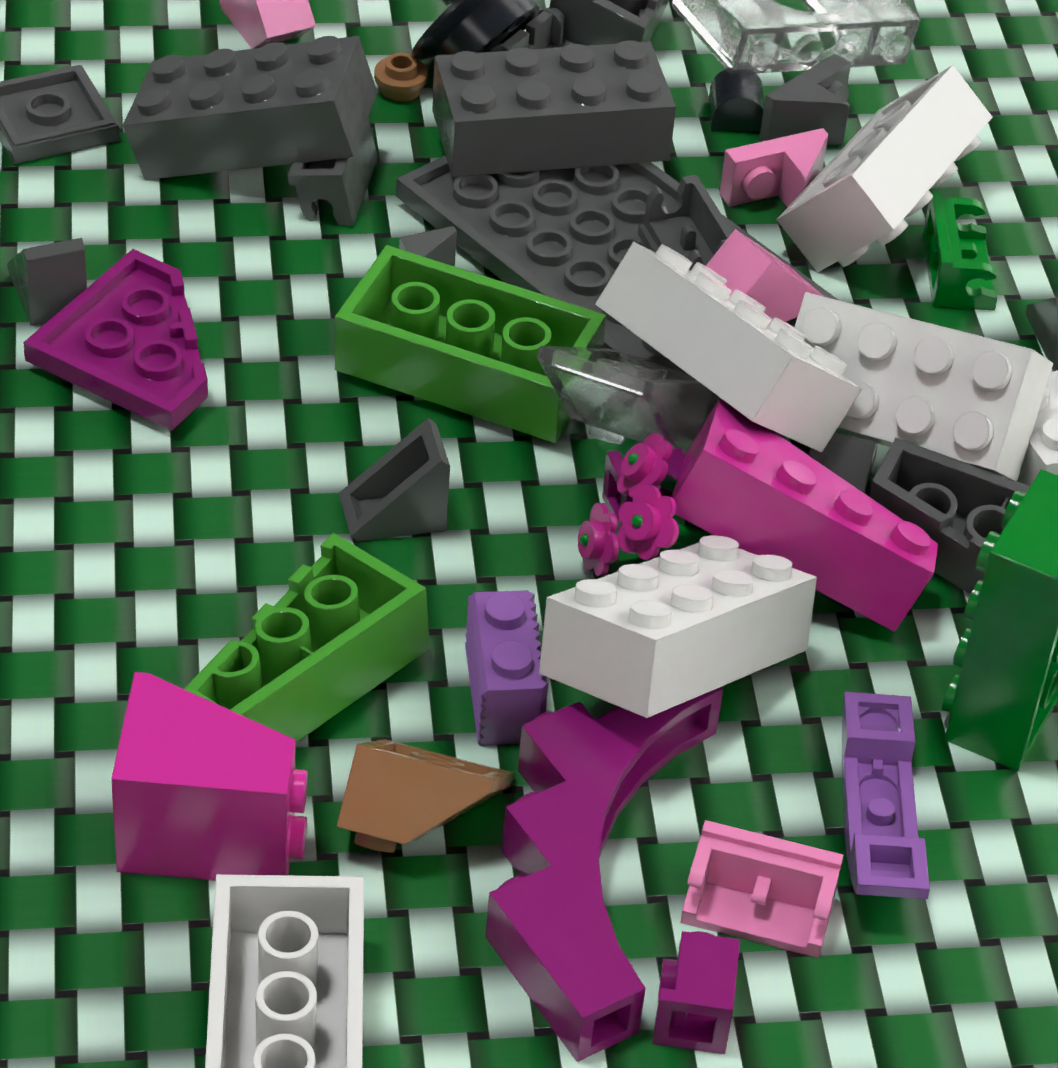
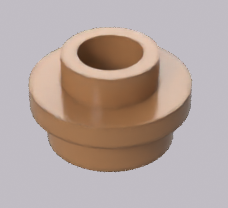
(400, 77)

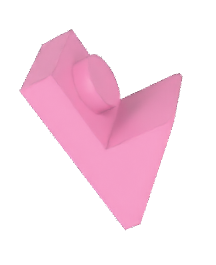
(773, 168)

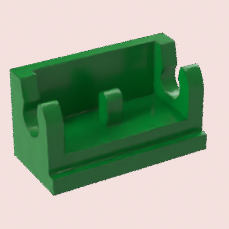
(957, 255)

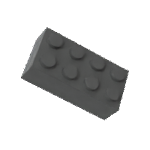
(251, 108)
(552, 108)

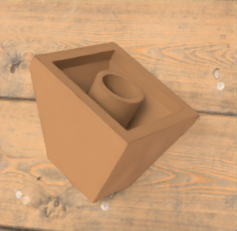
(408, 792)

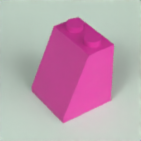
(203, 789)

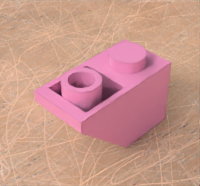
(269, 20)

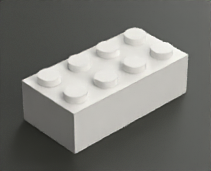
(886, 171)
(730, 344)
(931, 383)
(677, 625)
(286, 972)

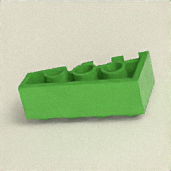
(321, 644)

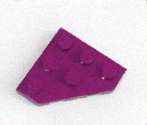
(128, 341)

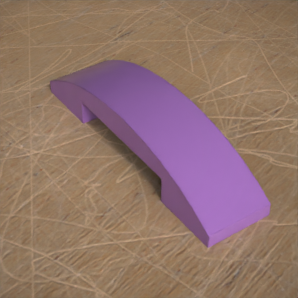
(880, 798)

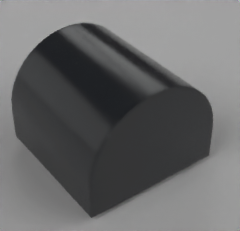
(736, 102)

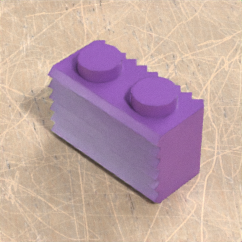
(504, 664)

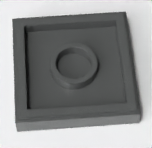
(53, 115)

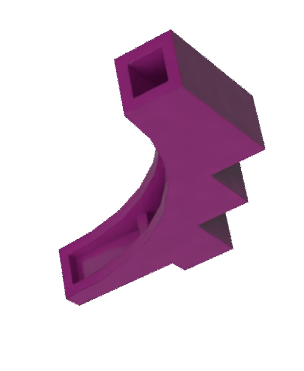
(553, 916)

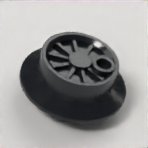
(474, 26)

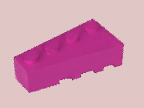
(785, 504)

